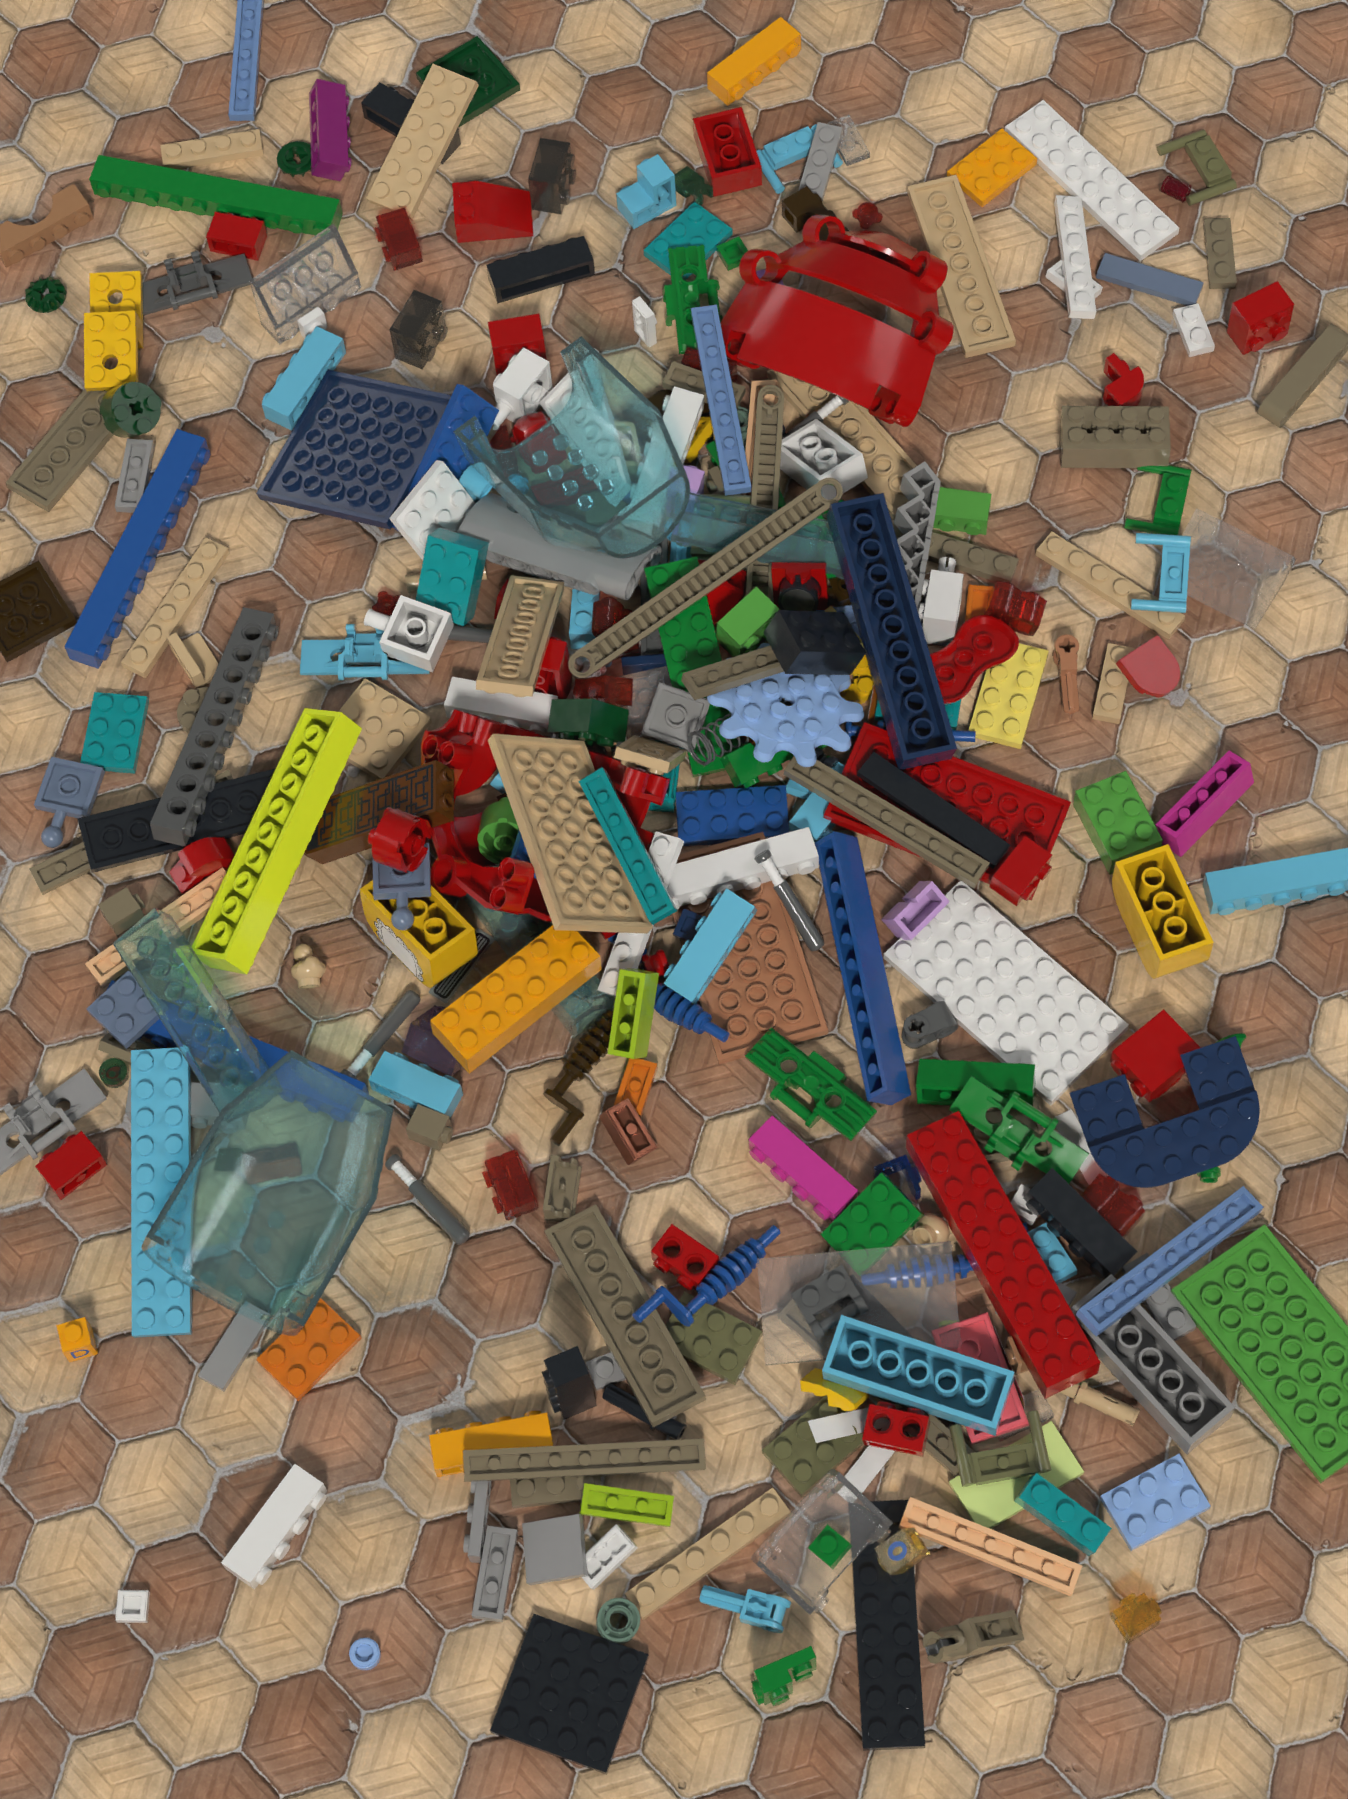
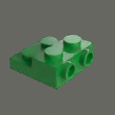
(774, 1680)

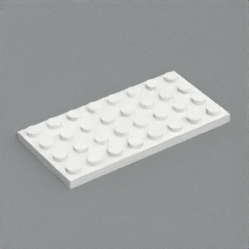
(1007, 992)

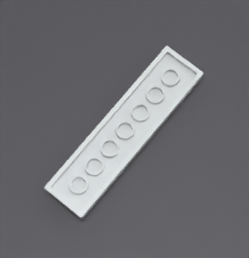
(1088, 174)

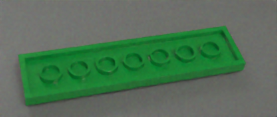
(687, 645)

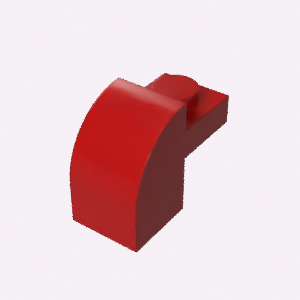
(1125, 385)
(200, 860)

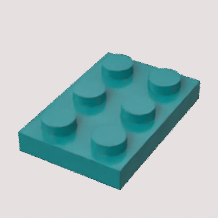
(691, 228)
(115, 731)

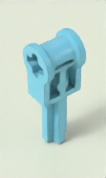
(754, 1608)

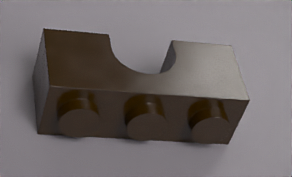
(803, 205)

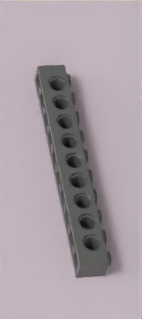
(207, 742)

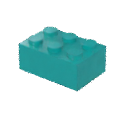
(452, 573)

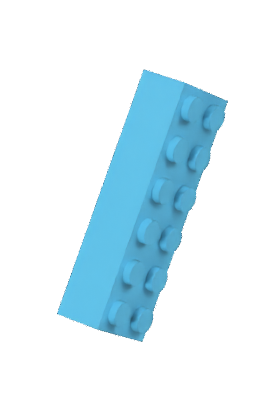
(918, 1375)

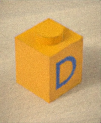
(77, 1339)

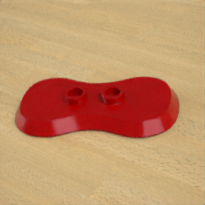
(975, 648)

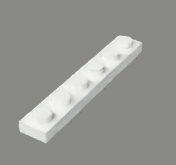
(1075, 257)
(631, 946)

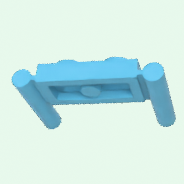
(786, 151)
(1173, 573)

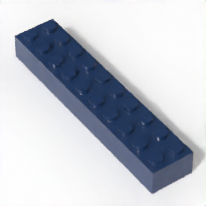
(891, 631)

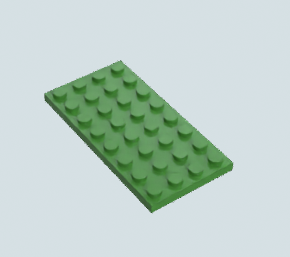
(1278, 1344)

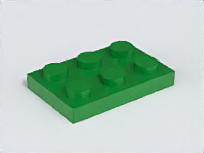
(874, 1218)

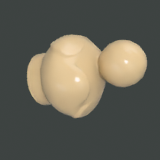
(308, 969)
(931, 1229)

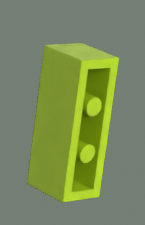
(633, 1013)

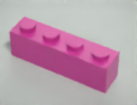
(1205, 803)
(801, 1169)

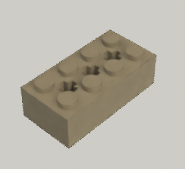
(1114, 436)

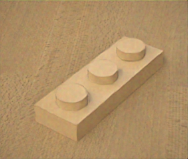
(1112, 686)

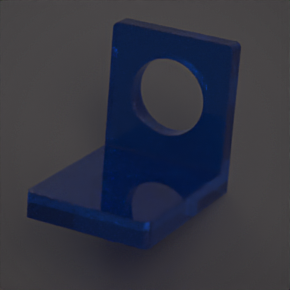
(910, 1173)

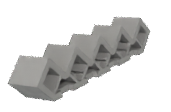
(916, 523)

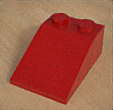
(491, 212)

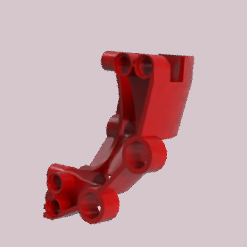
(834, 343)
(460, 865)

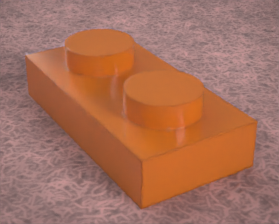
(637, 1083)

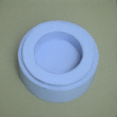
(365, 1654)

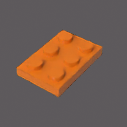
(306, 1358)

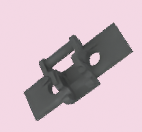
(194, 282)

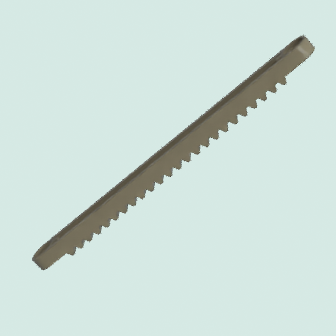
(766, 476)
(705, 578)

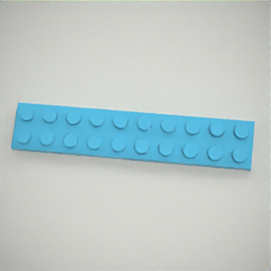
(157, 1163)

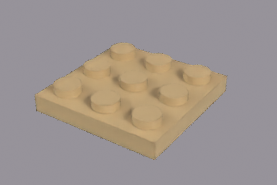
(387, 731)

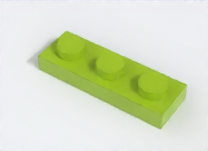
(626, 1505)

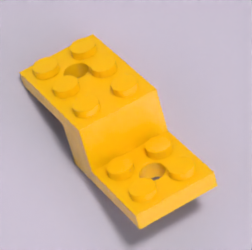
(113, 329)

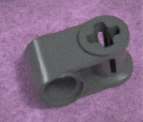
(932, 1024)

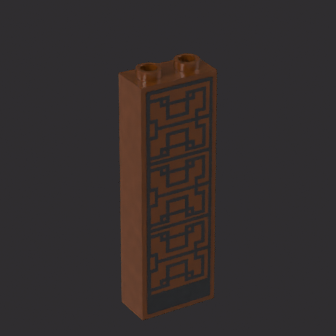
(351, 815)

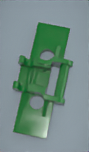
(684, 294)
(816, 1078)
(1012, 1136)

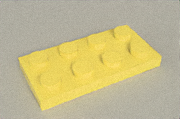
(1009, 697)

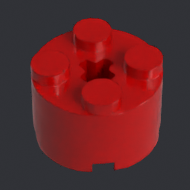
(400, 840)

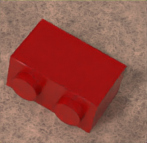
(236, 235)
(1021, 871)
(70, 1164)

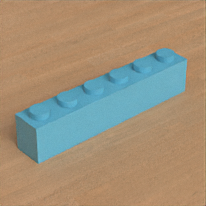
(1277, 882)

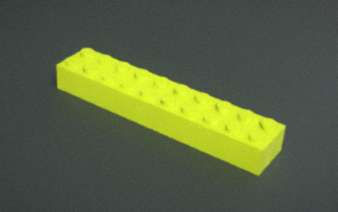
(275, 840)

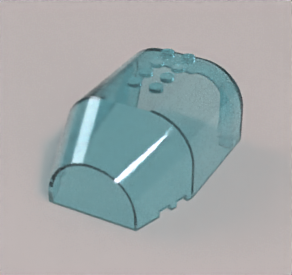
(596, 472)
(275, 1194)

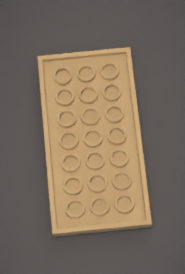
(563, 837)

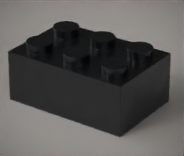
(814, 642)

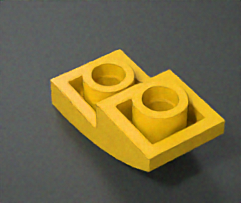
(838, 1395)

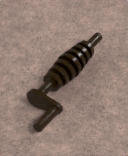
(587, 1052)

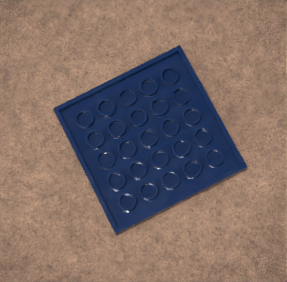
(355, 449)

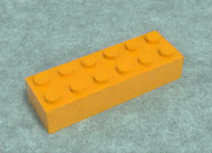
(515, 996)

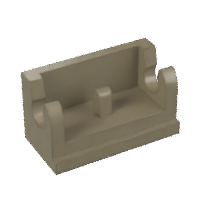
(561, 1189)

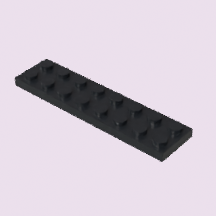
(126, 833)
(887, 1648)

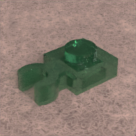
(691, 183)

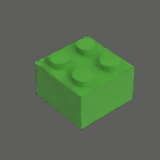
(744, 624)

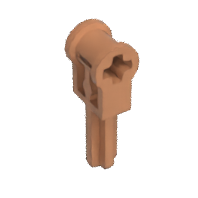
(1067, 671)

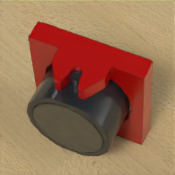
(800, 586)

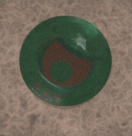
(113, 1073)

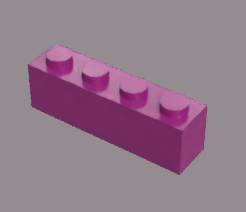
(329, 130)

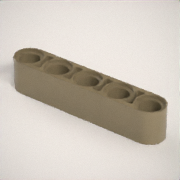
(1304, 376)

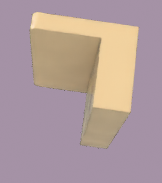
(194, 658)

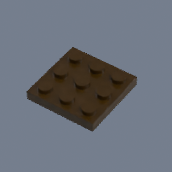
(30, 611)

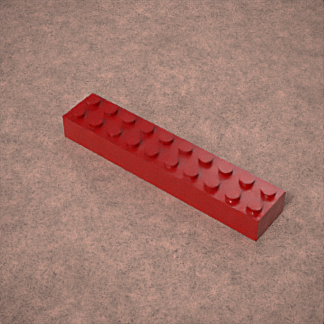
(1002, 1255)

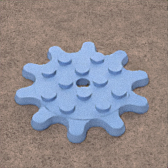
(795, 728)

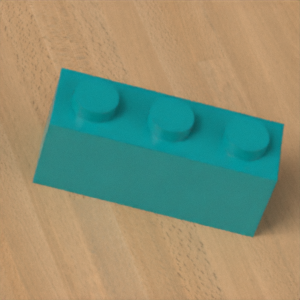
(1062, 1514)

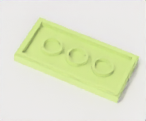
(994, 1501)

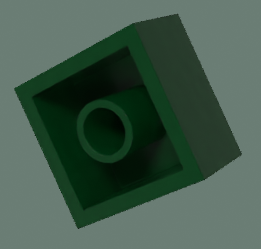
(588, 721)

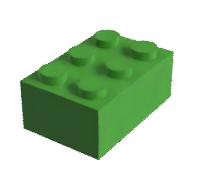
(1116, 819)

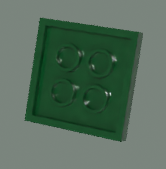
(479, 64)

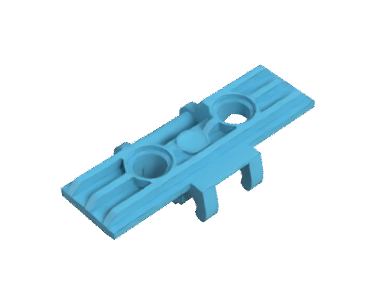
(355, 650)

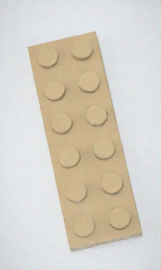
(422, 140)

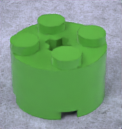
(497, 831)

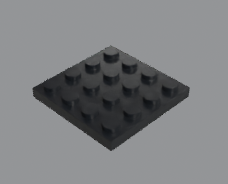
(569, 1694)

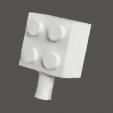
(521, 387)
(941, 603)
(413, 632)

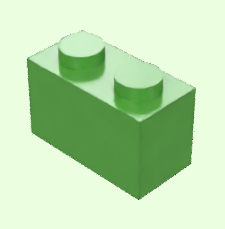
(962, 511)

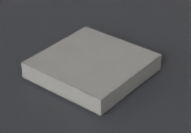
(674, 716)
(554, 1549)

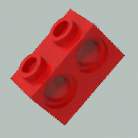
(690, 1253)
(893, 1437)

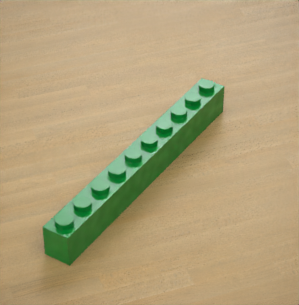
(211, 194)

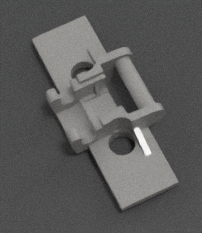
(41, 1113)

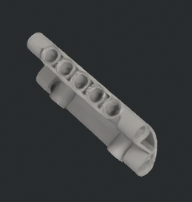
(521, 548)

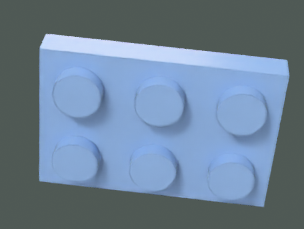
(1155, 1502)

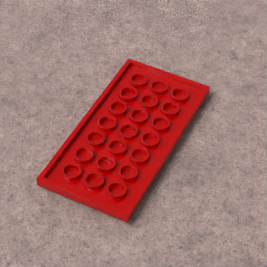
(991, 799)

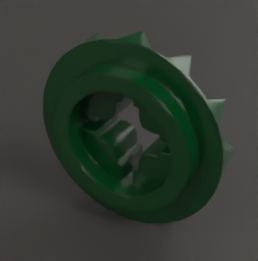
(286, 157)
(51, 301)

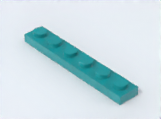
(628, 846)

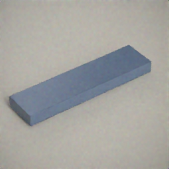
(1149, 280)

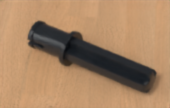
(630, 1404)

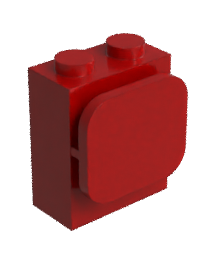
(1153, 1057)

